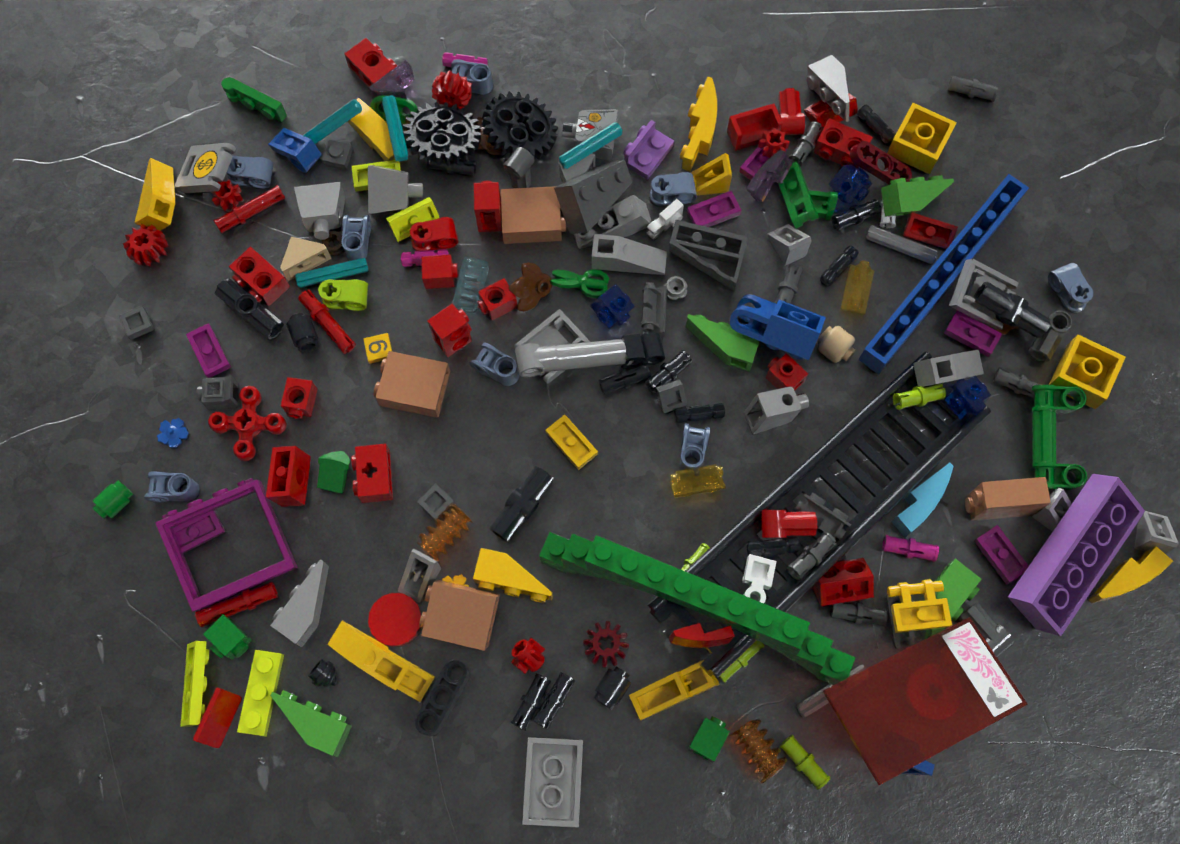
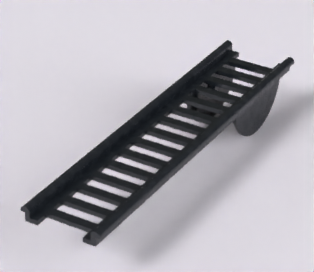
(800, 481)

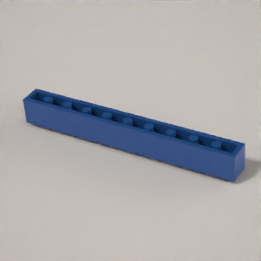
(942, 274)

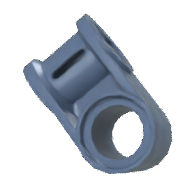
(474, 72)
(250, 172)
(673, 187)
(356, 233)
(1069, 285)
(491, 363)
(694, 445)
(166, 487)

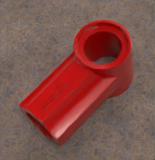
(790, 112)
(782, 523)

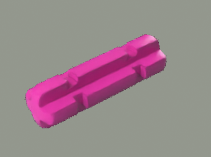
(448, 58)
(409, 259)

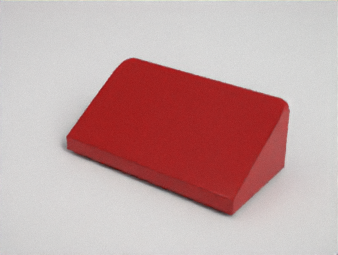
(821, 111)
(930, 230)
(217, 718)

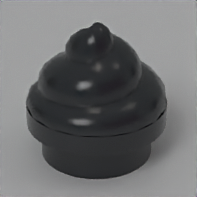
(323, 674)

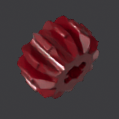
(604, 634)

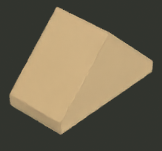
(303, 256)

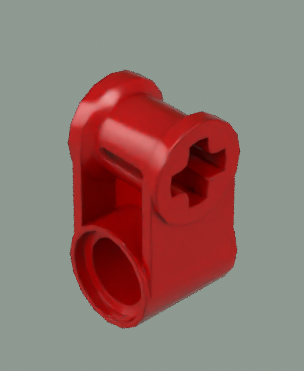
(436, 233)

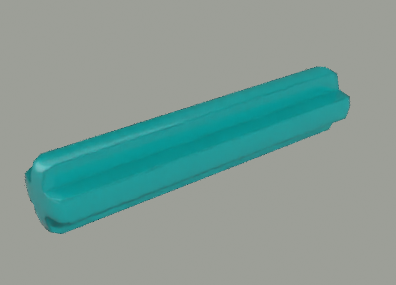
(334, 121)
(395, 128)
(590, 145)
(331, 272)

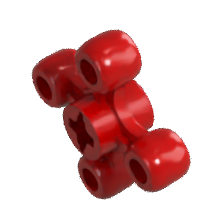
(242, 418)

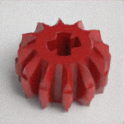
(451, 89)
(145, 245)

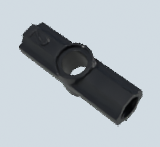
(1012, 310)
(258, 317)
(522, 504)

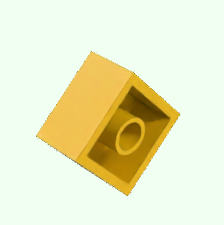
(921, 138)
(1088, 368)

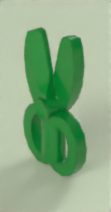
(573, 280)

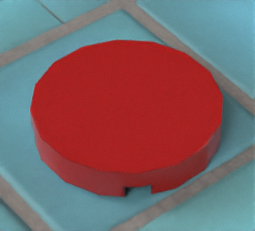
(394, 619)

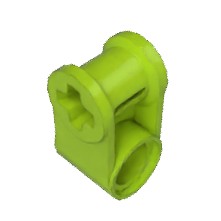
(345, 294)

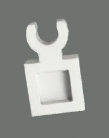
(666, 219)
(759, 575)

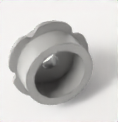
(678, 282)

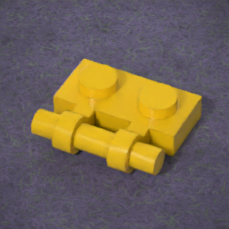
(919, 615)

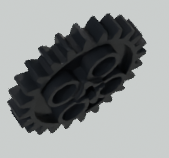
(519, 123)
(442, 134)

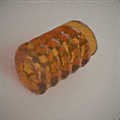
(444, 532)
(759, 749)

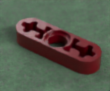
(870, 164)

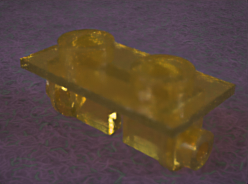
(857, 288)
(686, 483)

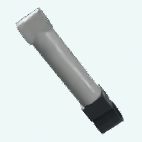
(627, 352)

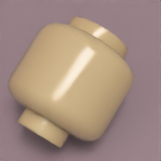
(836, 344)

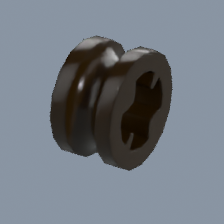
(336, 250)

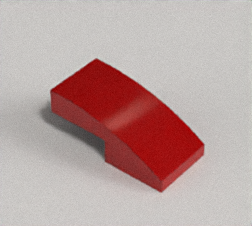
(695, 637)

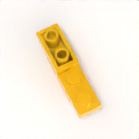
(702, 124)
(380, 662)

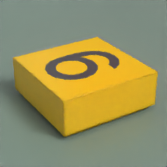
(377, 347)

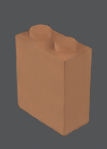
(531, 215)
(412, 384)
(1007, 498)
(459, 614)

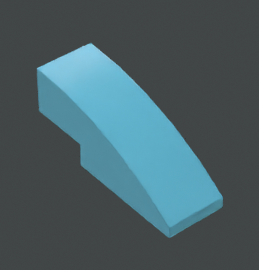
(923, 501)

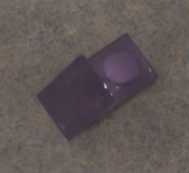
(394, 82)

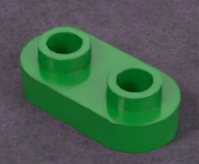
(401, 103)

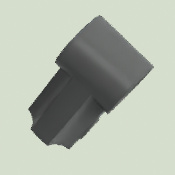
(519, 168)
(1044, 347)
(995, 635)

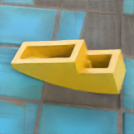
(373, 131)
(1132, 574)
(672, 690)

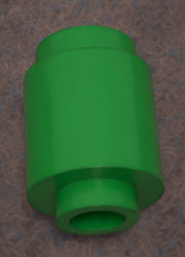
(112, 499)

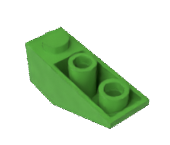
(912, 196)
(727, 344)
(959, 585)
(315, 728)

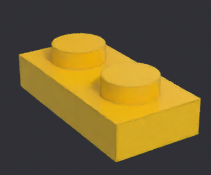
(571, 442)

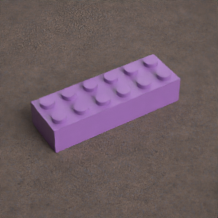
(1076, 554)

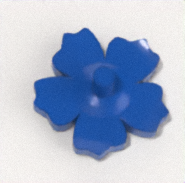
(172, 432)

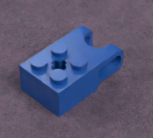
(778, 325)

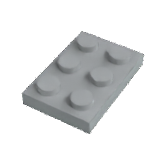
(553, 782)

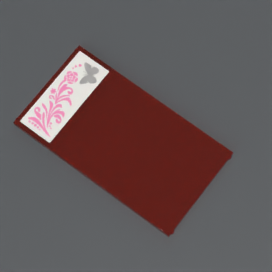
(924, 700)

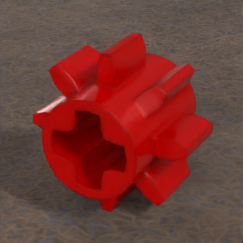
(773, 142)
(227, 196)
(528, 655)

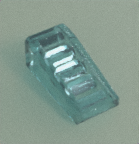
(469, 269)

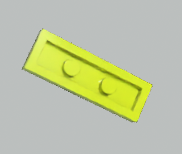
(194, 684)
(258, 700)

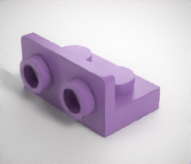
(647, 150)

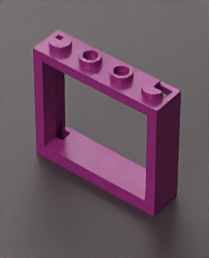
(199, 508)

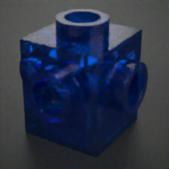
(851, 184)
(613, 307)
(968, 397)

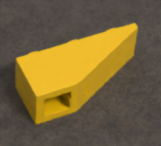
(157, 196)
(503, 572)

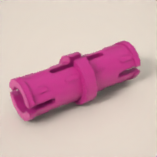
(910, 548)

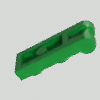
(253, 99)
(797, 196)

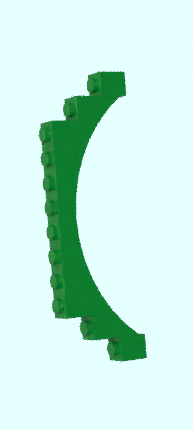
(760, 621)

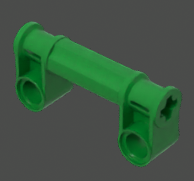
(1048, 402)

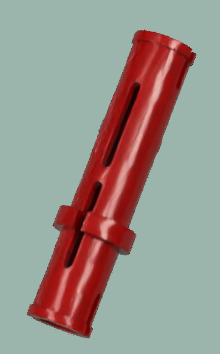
(249, 209)
(320, 313)
(247, 600)

